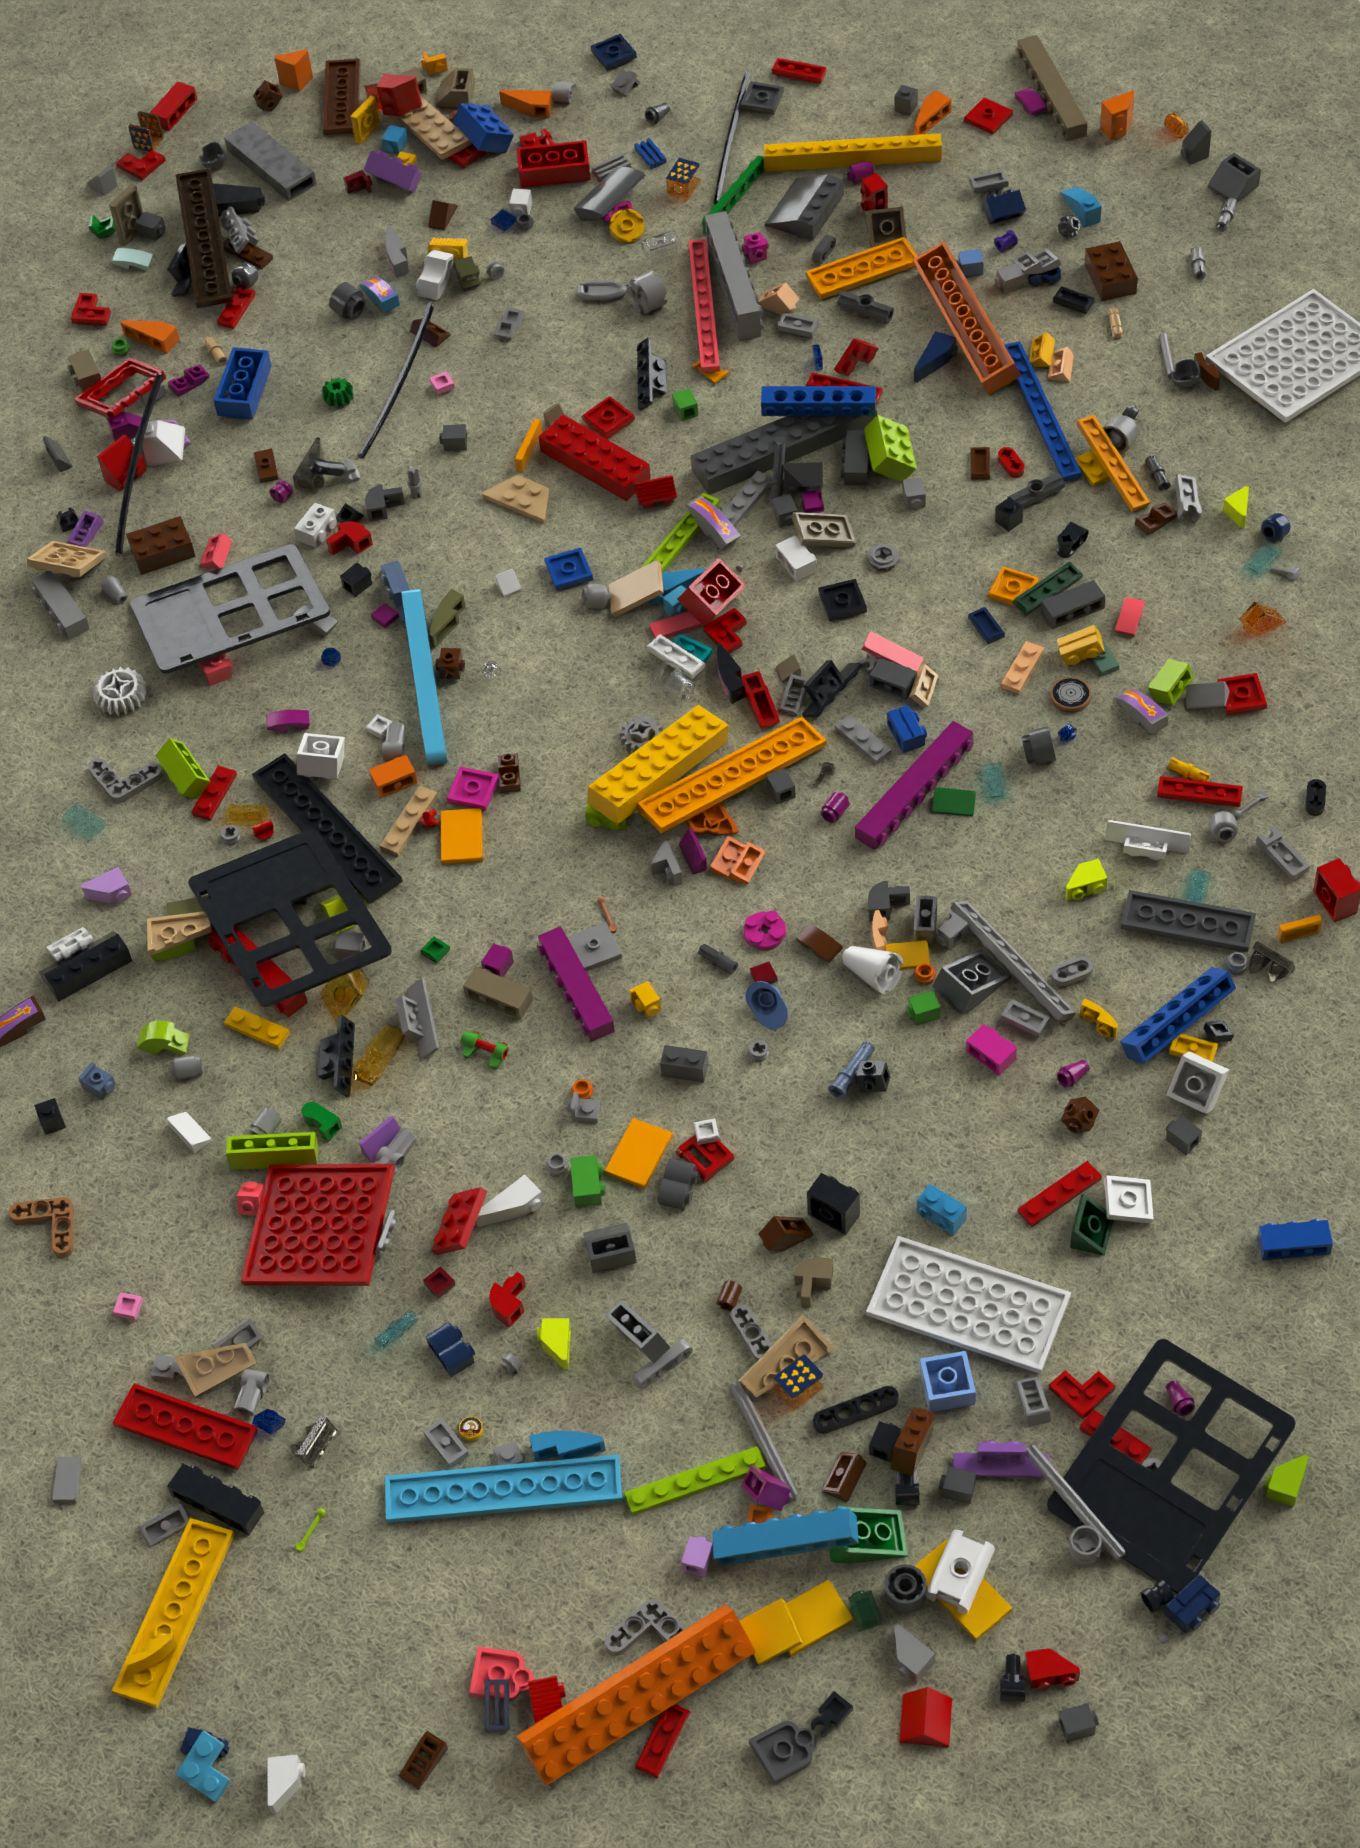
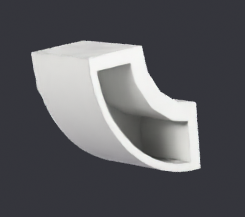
(435, 274)

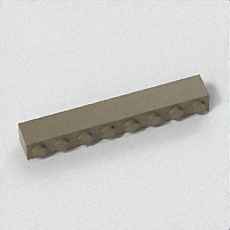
(1051, 88)

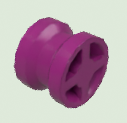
(281, 491)

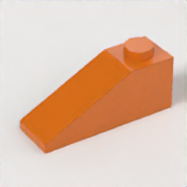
(933, 110)
(152, 333)

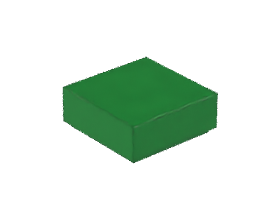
(435, 949)

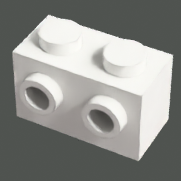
(315, 525)

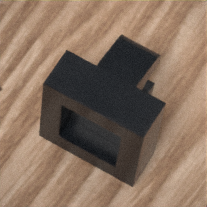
(67, 519)

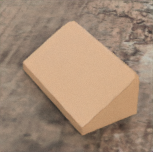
(1061, 365)

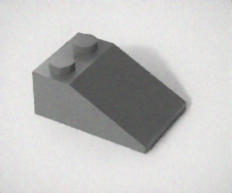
(970, 980)

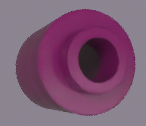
(859, 171)
(835, 807)

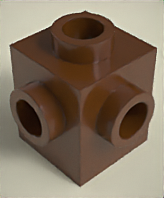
(267, 96)
(450, 663)
(1080, 1115)

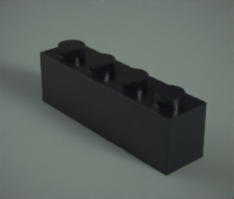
(215, 1498)

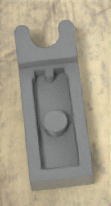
(1187, 498)
(1282, 854)

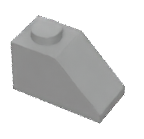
(912, 1655)

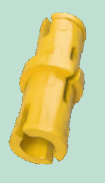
(1187, 770)

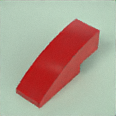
(760, 699)

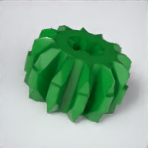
(337, 392)

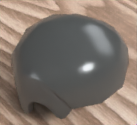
(213, 155)
(1186, 373)

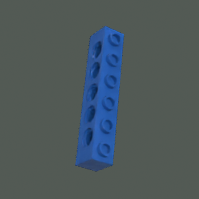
(818, 401)
(1178, 1015)

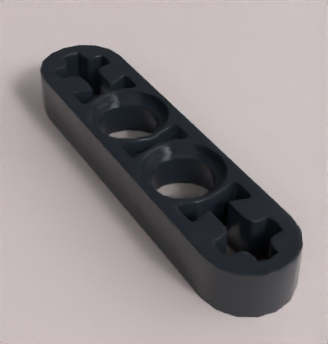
(853, 1406)

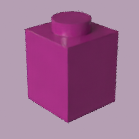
(498, 960)

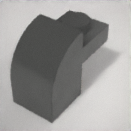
(379, 499)
(883, 897)

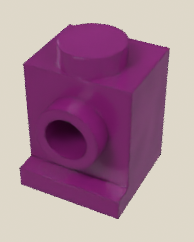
(812, 501)

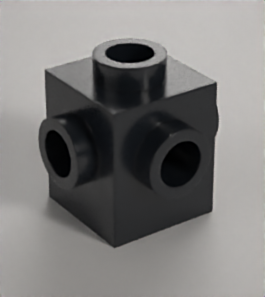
(873, 1076)

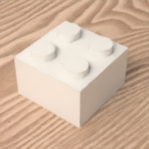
(320, 756)
(1197, 1082)

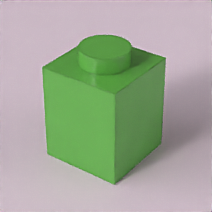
(685, 404)
(923, 1008)

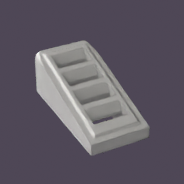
(797, 681)
(1038, 1414)

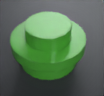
(120, 346)

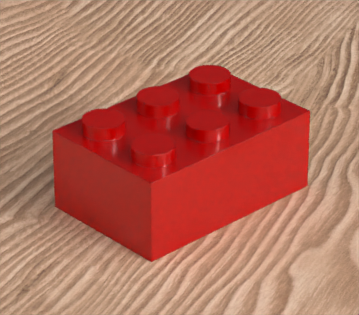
(711, 592)

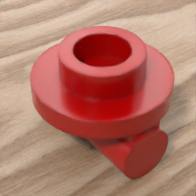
(429, 818)
(264, 830)

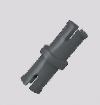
(1157, 472)

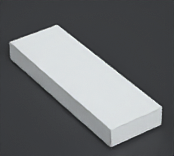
(669, 651)

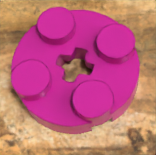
(768, 920)

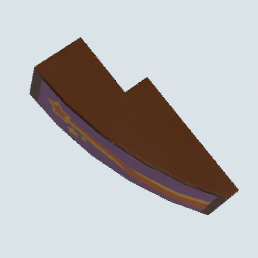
(18, 1019)

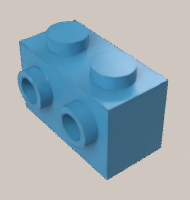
(941, 1209)

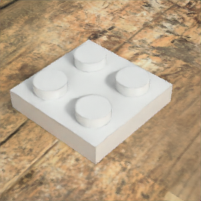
(1128, 1199)

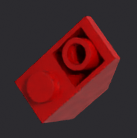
(1049, 1668)

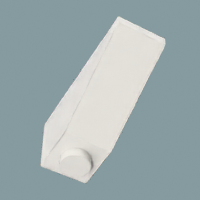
(511, 1203)

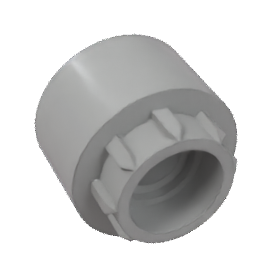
(1122, 432)

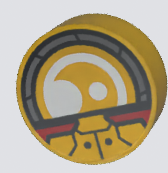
(471, 1429)

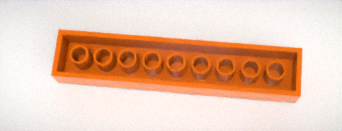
(966, 318)
(635, 1694)

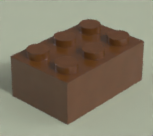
(1111, 271)
(160, 545)

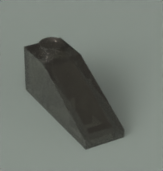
(303, 478)

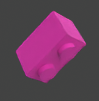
(991, 1049)

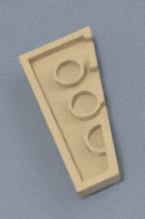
(796, 1341)

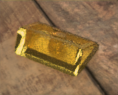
(246, 814)

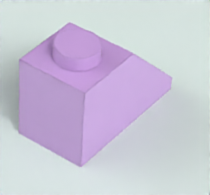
(107, 888)

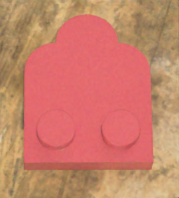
(499, 1665)

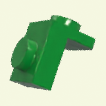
(102, 228)

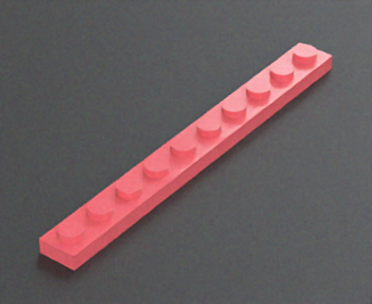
(704, 306)

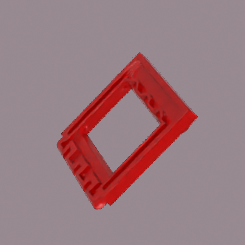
(113, 379)

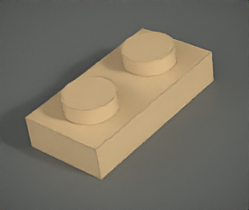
(923, 686)

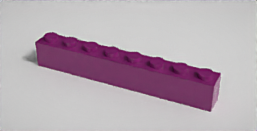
(914, 785)

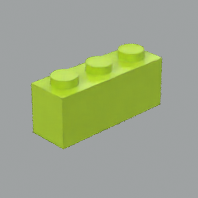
(182, 768)

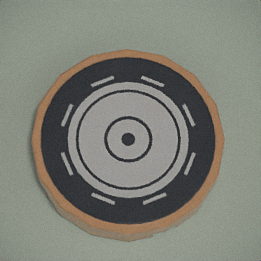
(1070, 694)

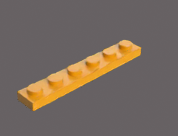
(1113, 463)

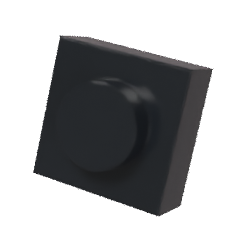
(1218, 1031)

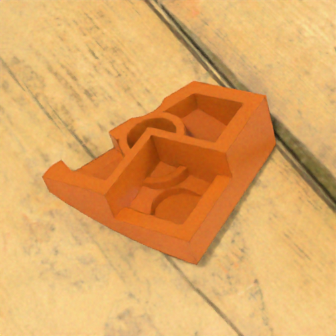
(708, 822)

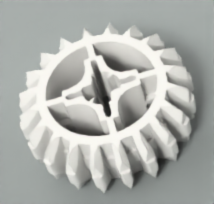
(131, 691)

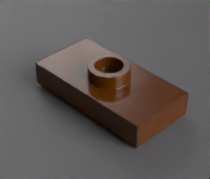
(266, 465)

